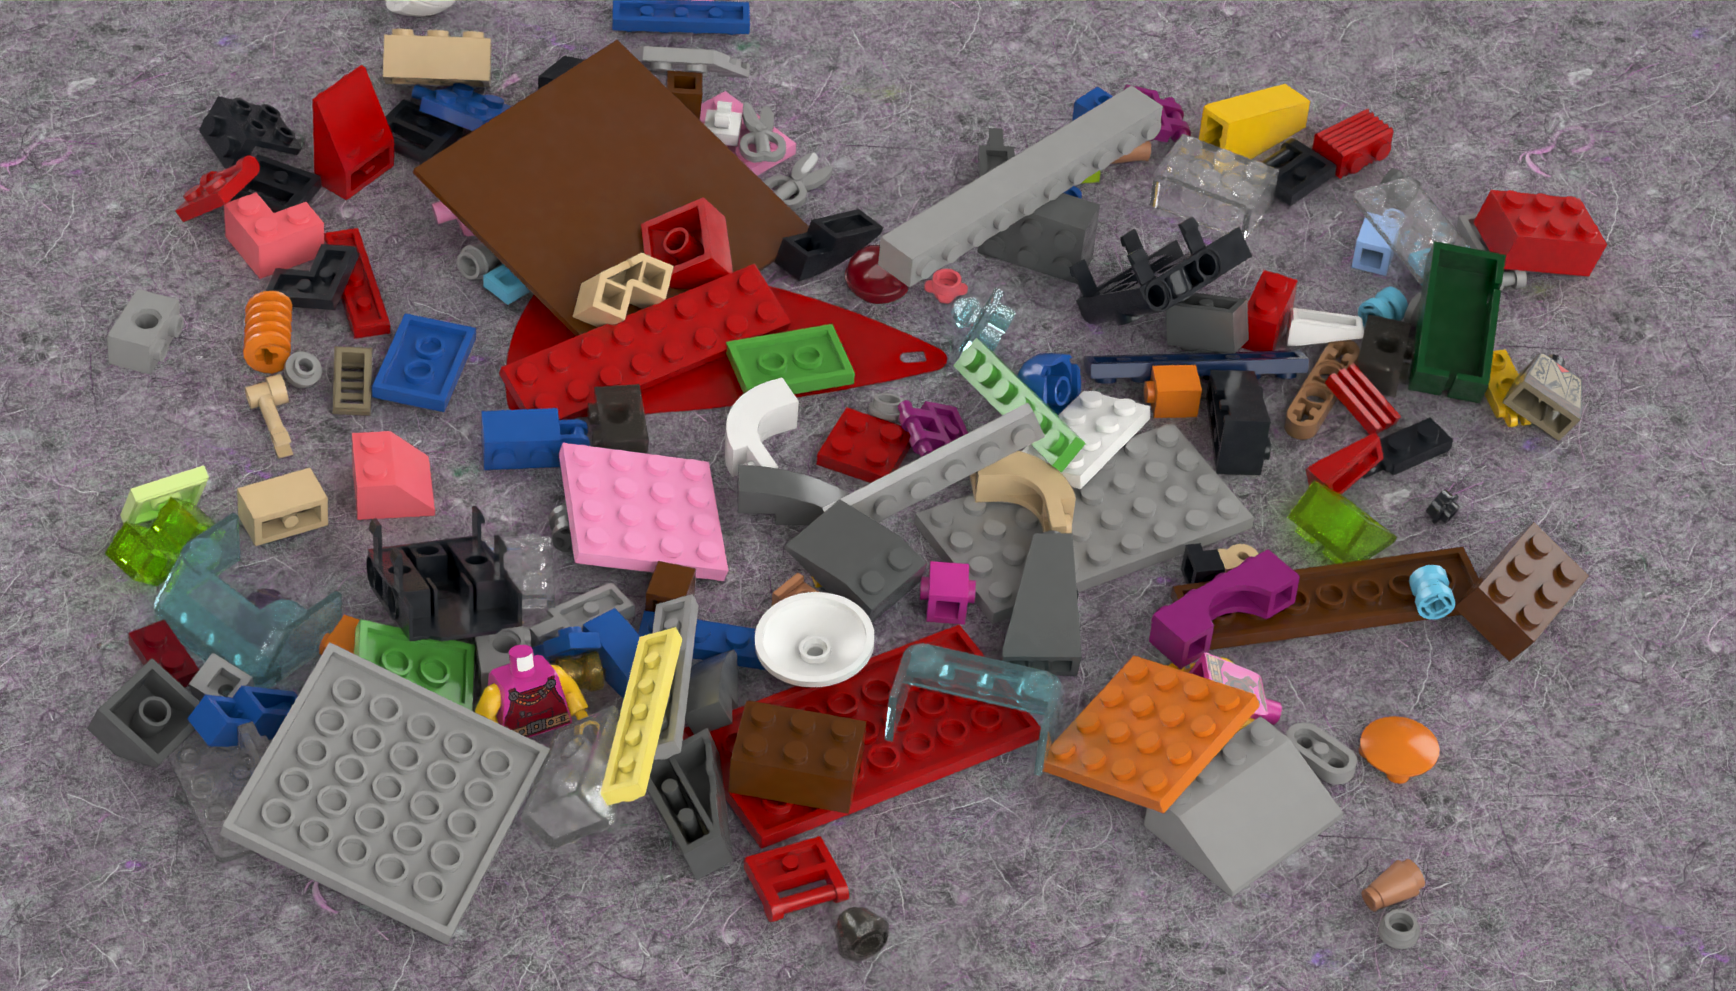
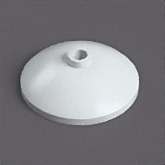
(814, 639)

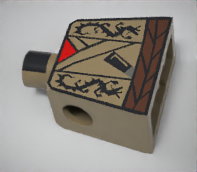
(1547, 395)

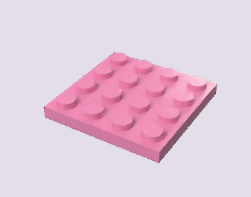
(641, 511)

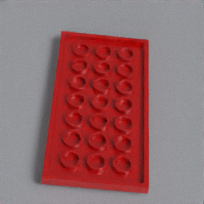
(932, 740)

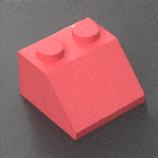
(390, 477)

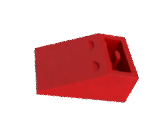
(350, 135)

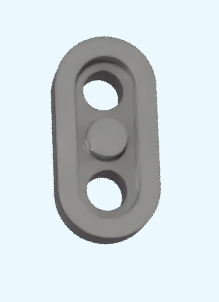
(1323, 753)

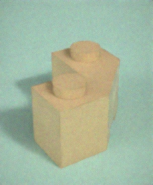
(635, 282)

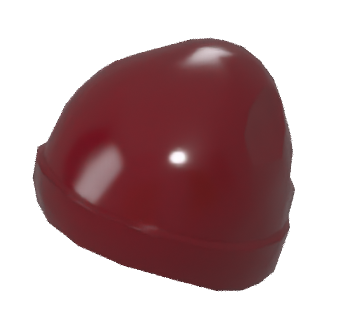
(870, 280)

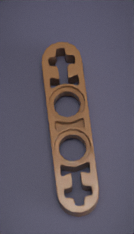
(1316, 386)

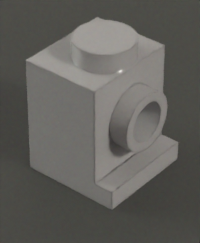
(218, 676)

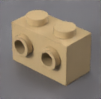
(282, 506)

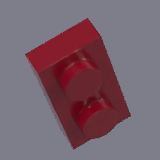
(164, 647)

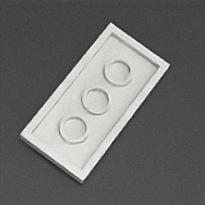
(1104, 426)

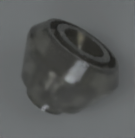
(860, 933)

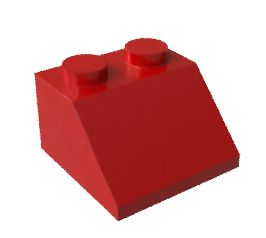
(691, 241)

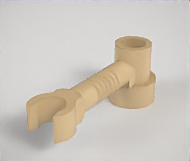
(268, 396)

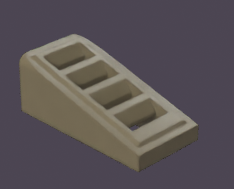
(352, 359)

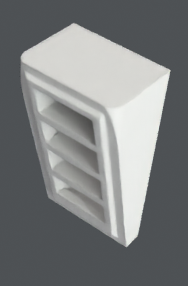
(1318, 327)

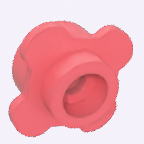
(946, 285)

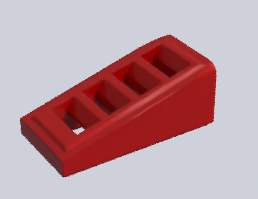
(1347, 465)

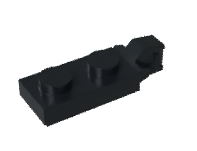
(1412, 447)

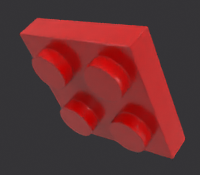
(864, 446)

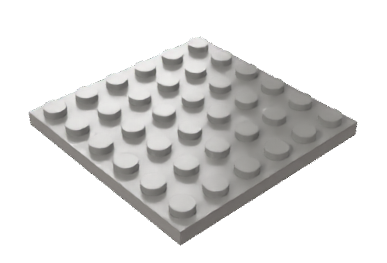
(386, 793)

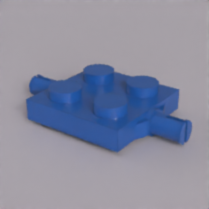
(459, 105)

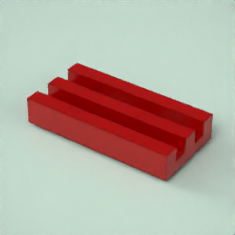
(1366, 399)

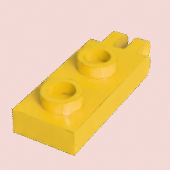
(1501, 379)

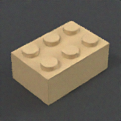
(437, 58)

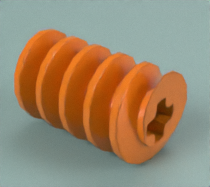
(267, 331)

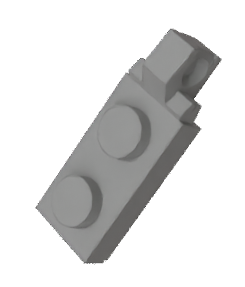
(581, 610)

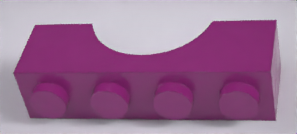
(1256, 586)

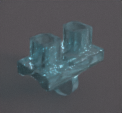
(970, 314)

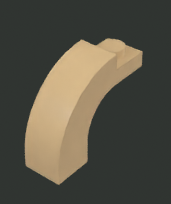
(1029, 483)

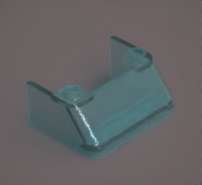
(219, 620)
(979, 680)

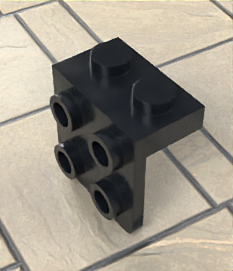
(238, 126)

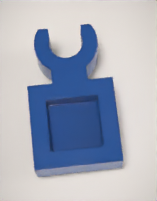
(569, 642)

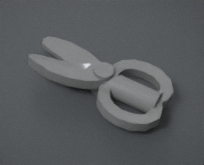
(761, 134)
(800, 180)

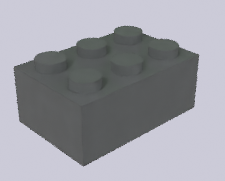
(1049, 237)

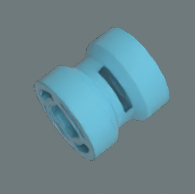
(1387, 303)
(1432, 592)

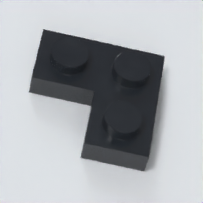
(323, 283)

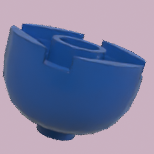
(1052, 379)

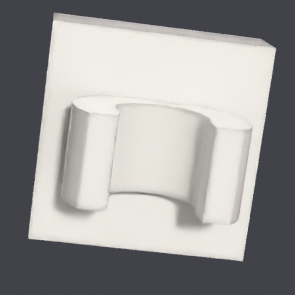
(724, 123)

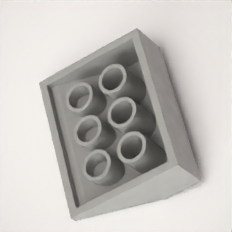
(1247, 809)

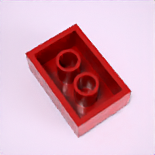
(1540, 232)

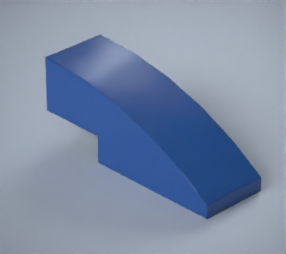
(617, 647)
(219, 716)

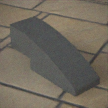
(787, 494)
(712, 692)

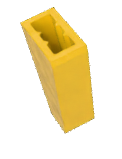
(1254, 120)

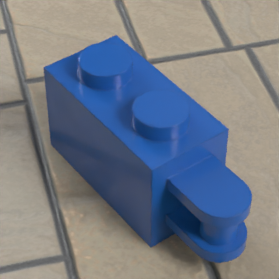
(527, 438)

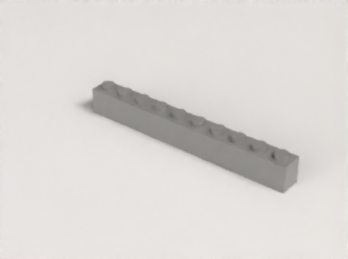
(1019, 186)

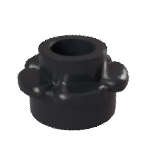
(1443, 507)

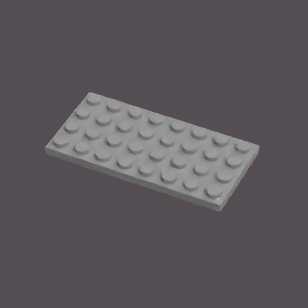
(1125, 518)

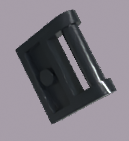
(421, 128)
(1302, 174)
(283, 183)

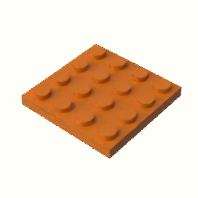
(1149, 733)

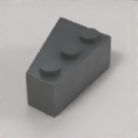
(693, 803)

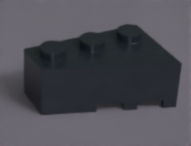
(1238, 422)

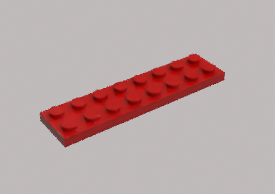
(647, 344)

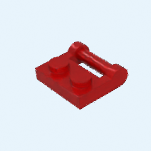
(217, 188)
(794, 867)

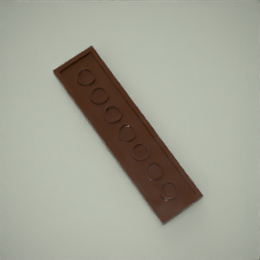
(1343, 598)

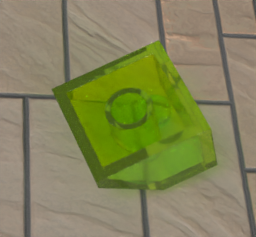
(1339, 525)

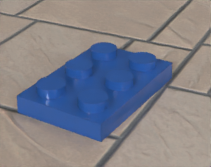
(424, 362)

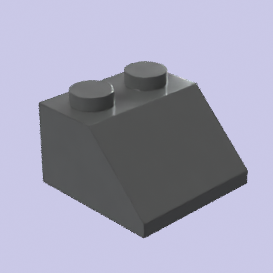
(145, 717)

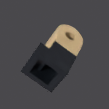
(1206, 565)

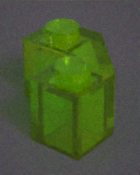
(152, 552)

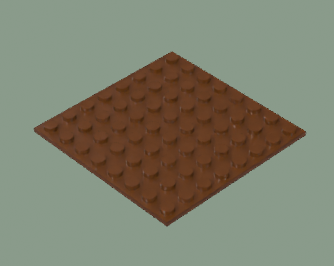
(581, 167)

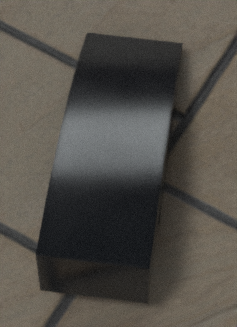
(826, 243)

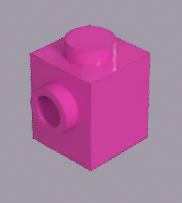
(947, 592)

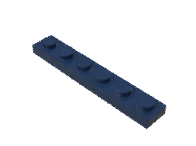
(1139, 367)

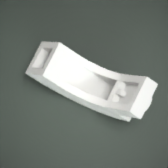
(754, 418)

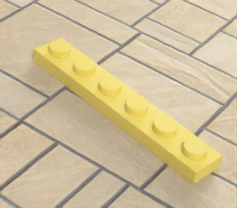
(641, 717)

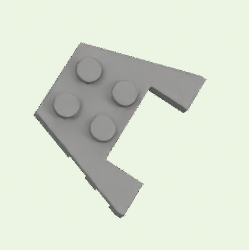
(692, 60)

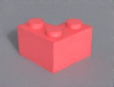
(270, 238)

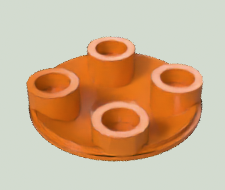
(1399, 747)

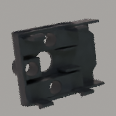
(1157, 279)
(411, 575)

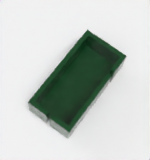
(1456, 322)

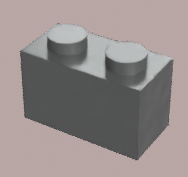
(1208, 323)

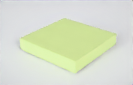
(147, 500)

